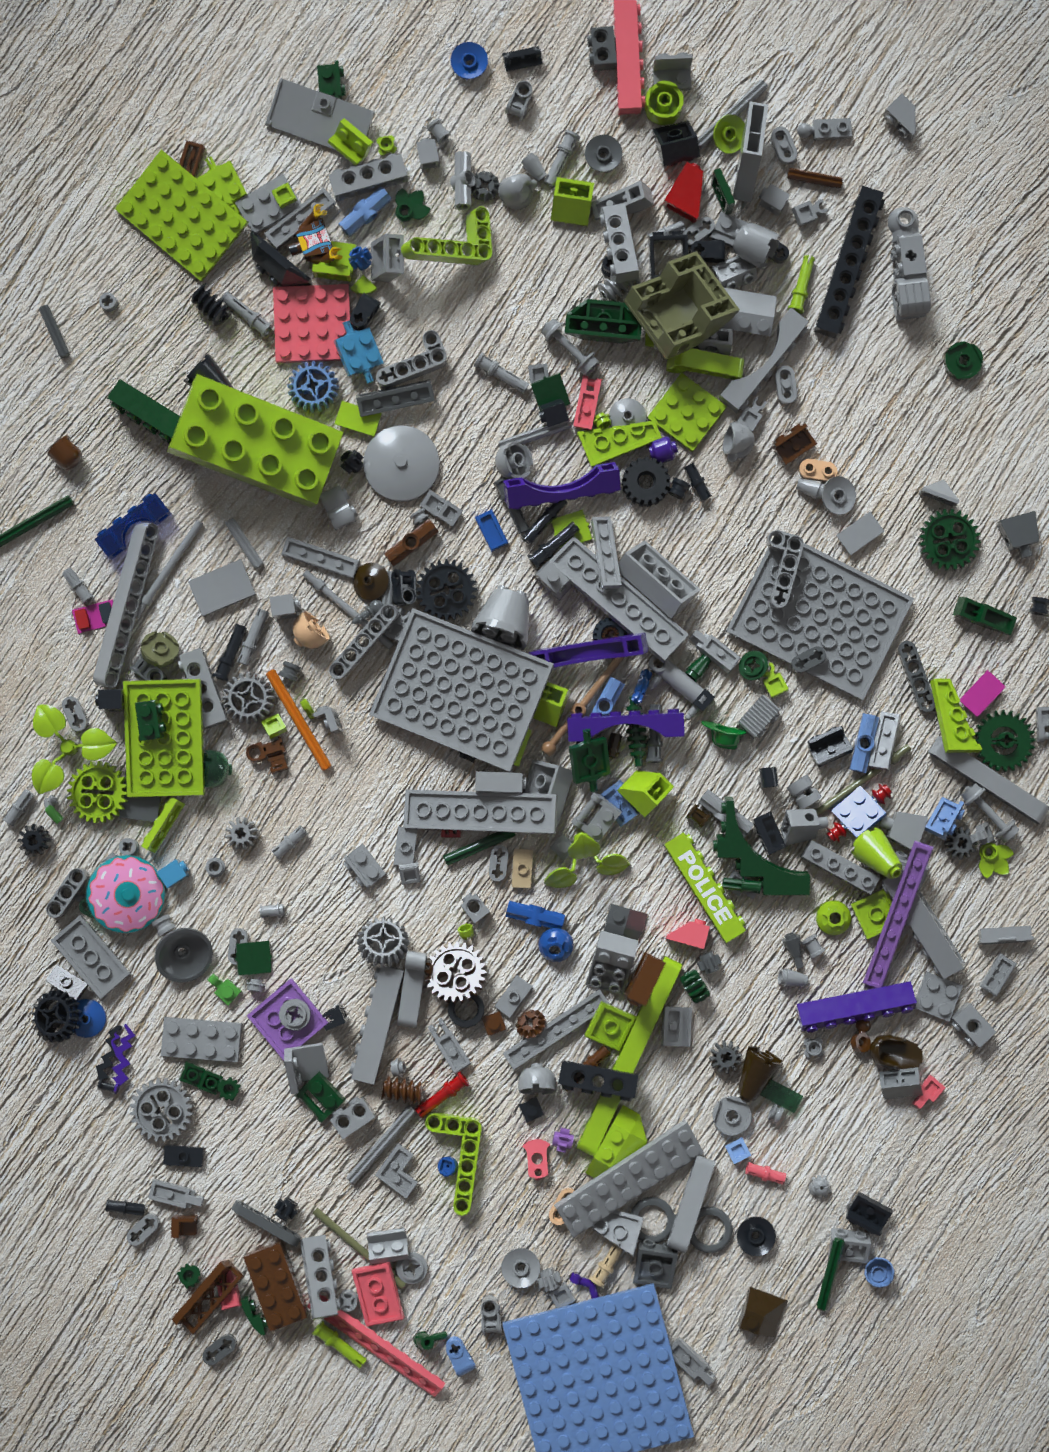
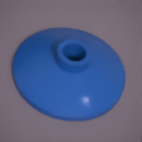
(469, 52)
(96, 1018)

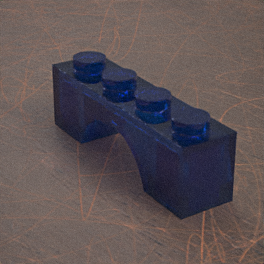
(113, 539)

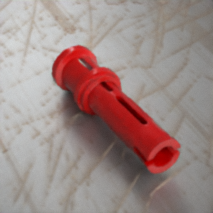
(450, 1089)

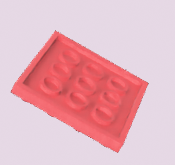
(309, 322)

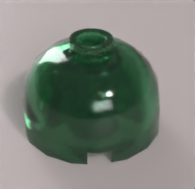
(215, 768)

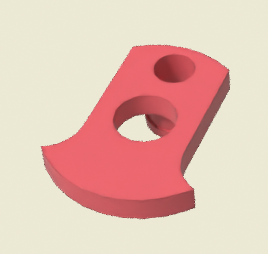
(540, 1147)

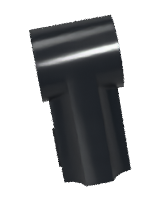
(768, 777)

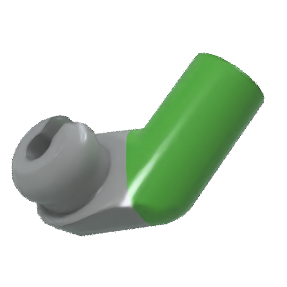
(50, 809)

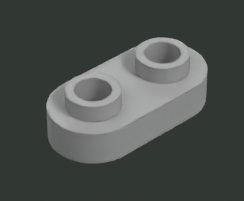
(784, 146)
(787, 385)

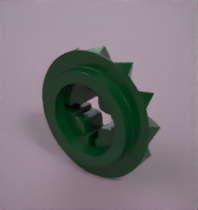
(749, 659)

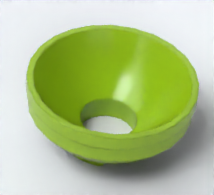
(823, 918)

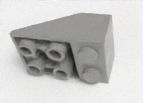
(612, 962)

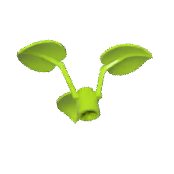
(46, 722)
(583, 848)

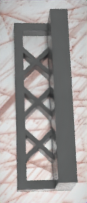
(395, 398)

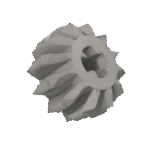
(236, 837)

